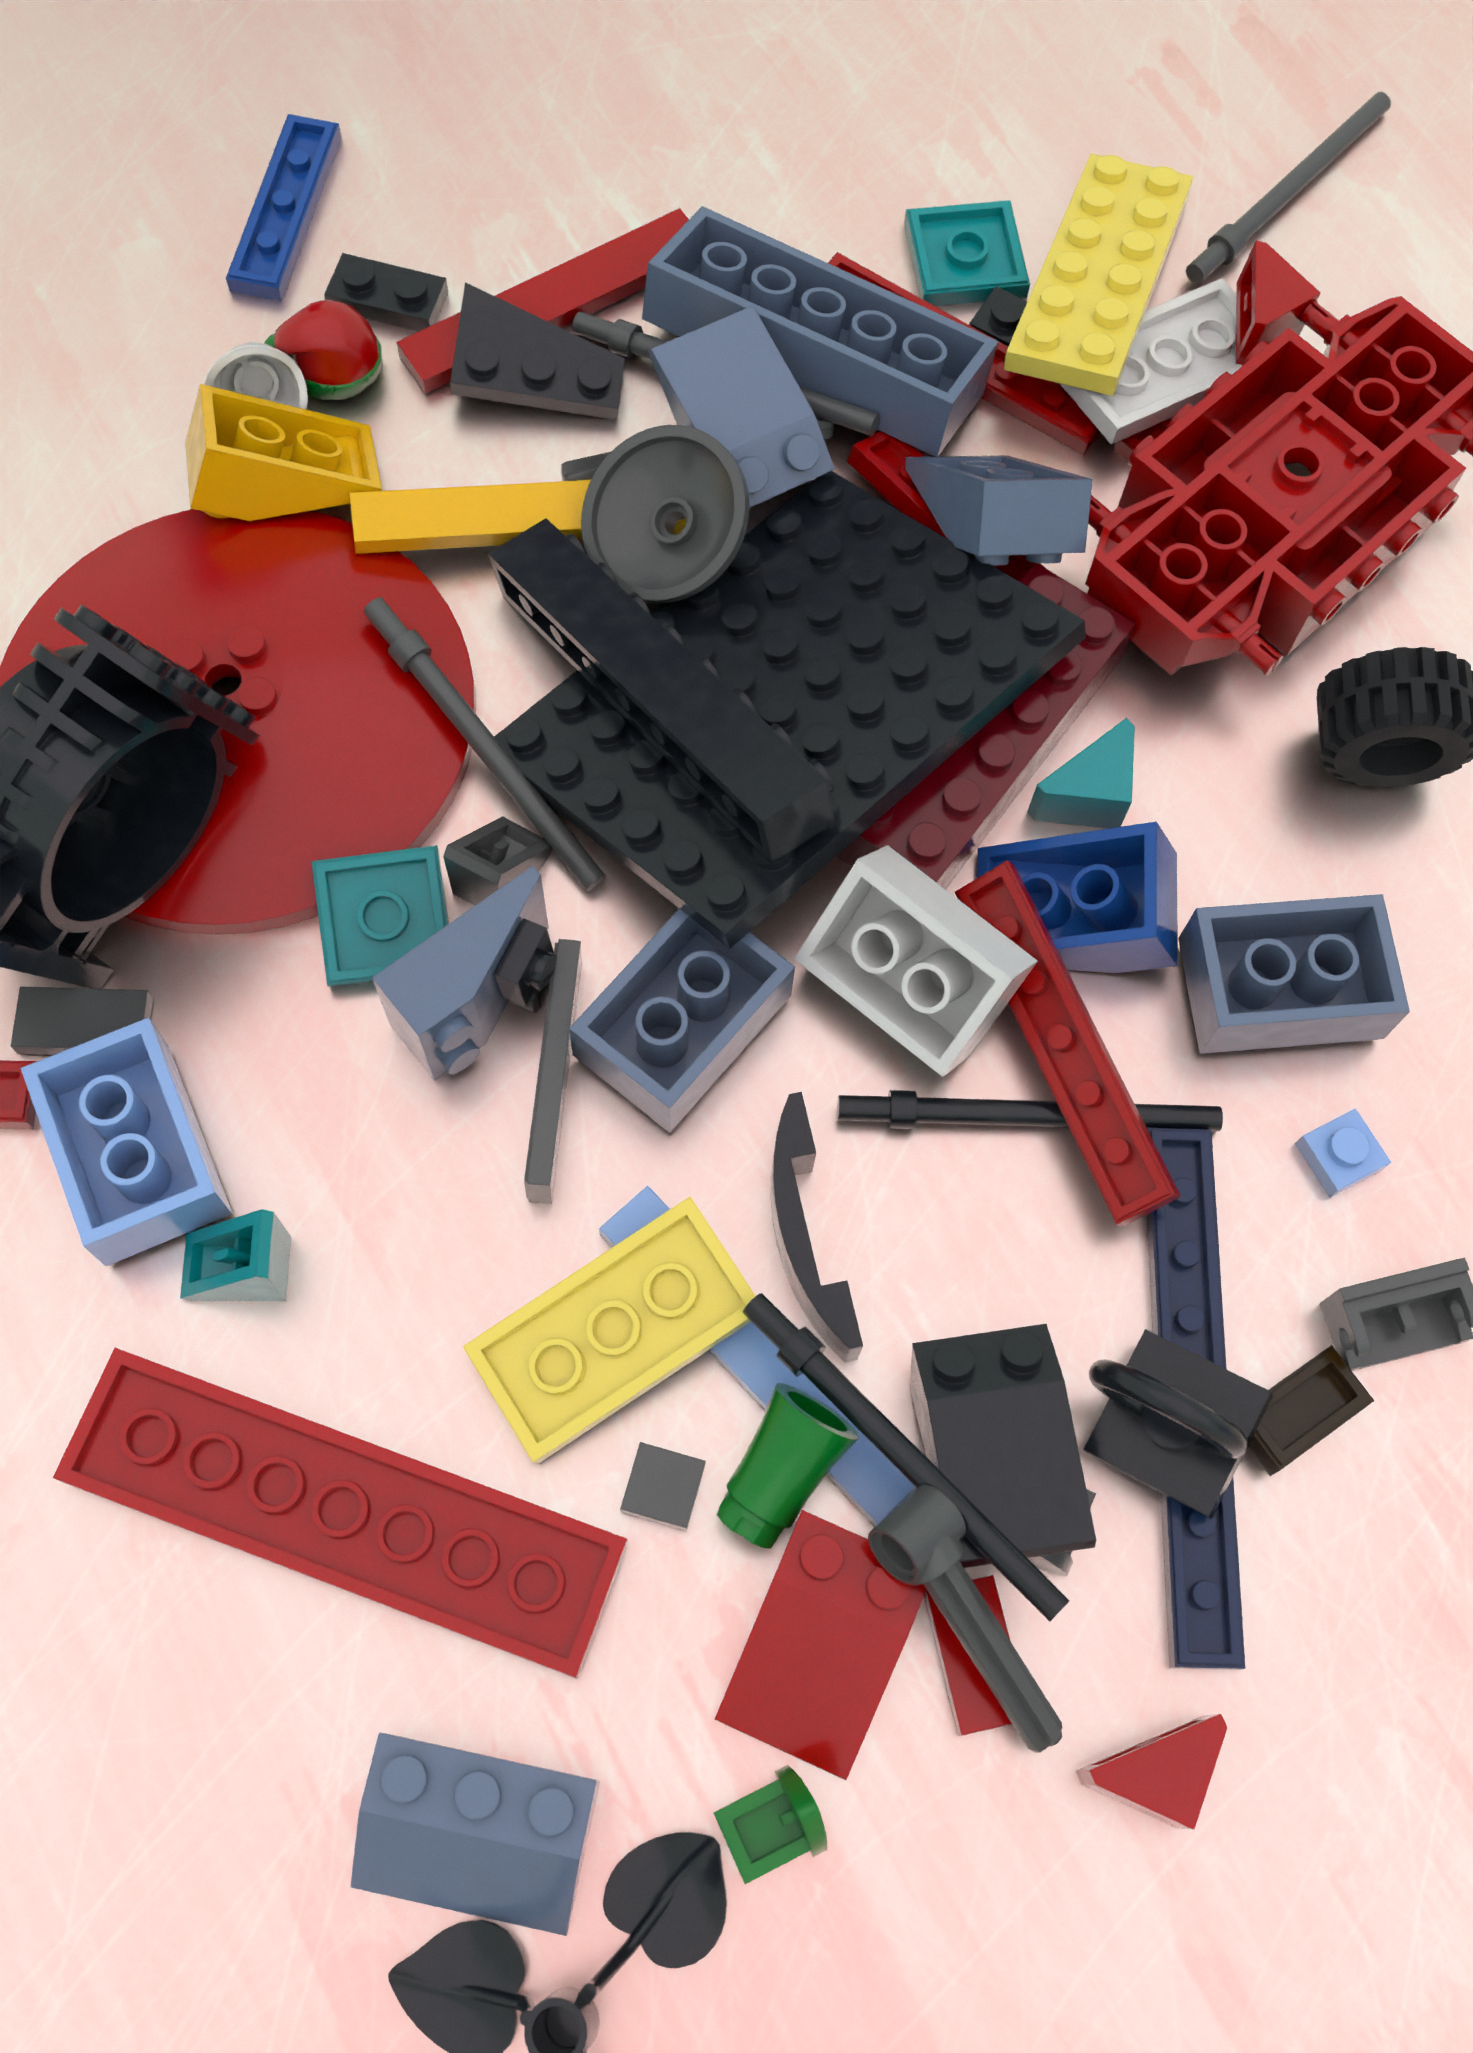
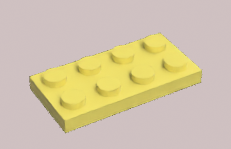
(612, 1330)

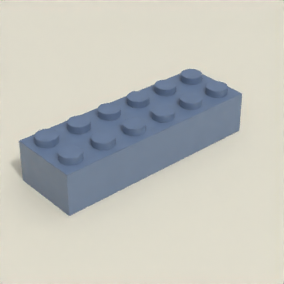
(828, 326)

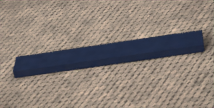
(1188, 1311)

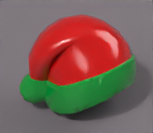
(331, 348)

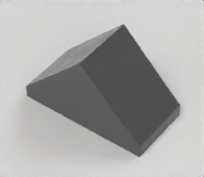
(492, 857)

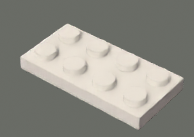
(1171, 363)

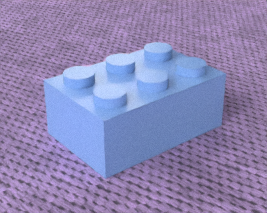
(125, 1142)

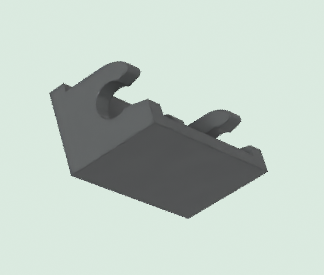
(1401, 1314)

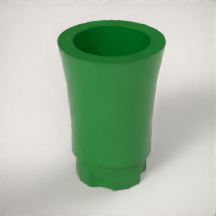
(783, 1465)

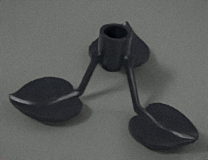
(469, 1976)

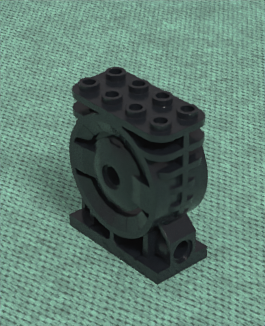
(101, 790)

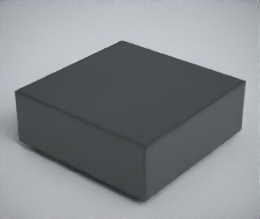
(663, 1486)

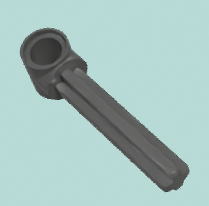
(923, 1546)

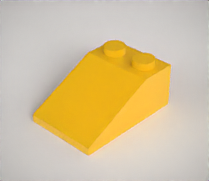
(273, 458)

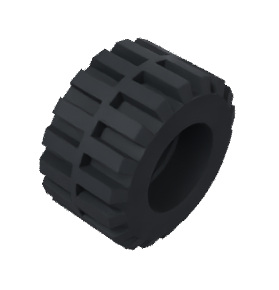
(1396, 717)

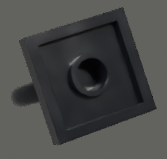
(1175, 1421)

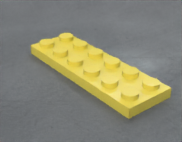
(1099, 274)

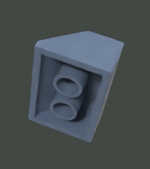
(472, 1833)

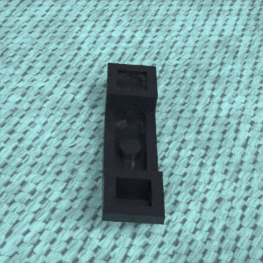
(829, 1305)

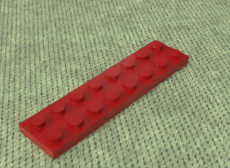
(344, 1511)

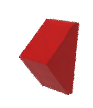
(1268, 299)
(1163, 1774)

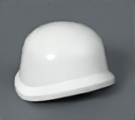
(260, 373)

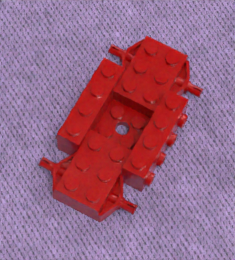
(1237, 546)

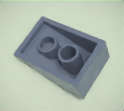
(744, 395)
(1005, 506)
(445, 989)

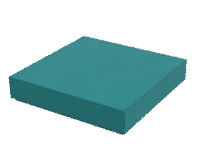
(966, 252)
(376, 909)

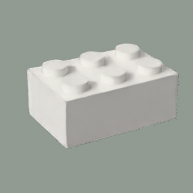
(914, 959)

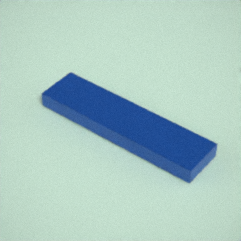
(284, 208)

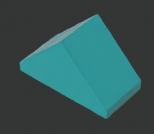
(1091, 786)
(237, 1260)

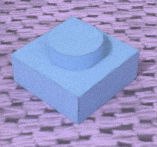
(1343, 1152)

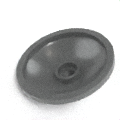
(643, 494)

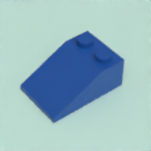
(1101, 895)

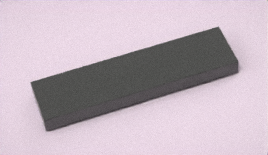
(553, 1073)

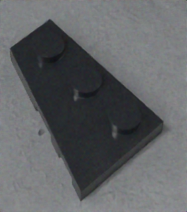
(531, 362)

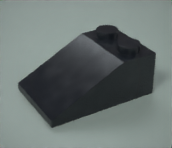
(1005, 1436)

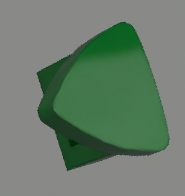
(772, 1826)

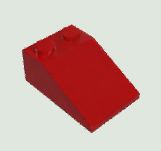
(821, 1648)

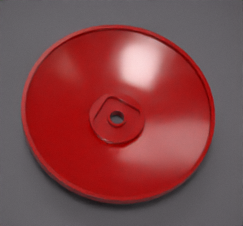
(347, 740)

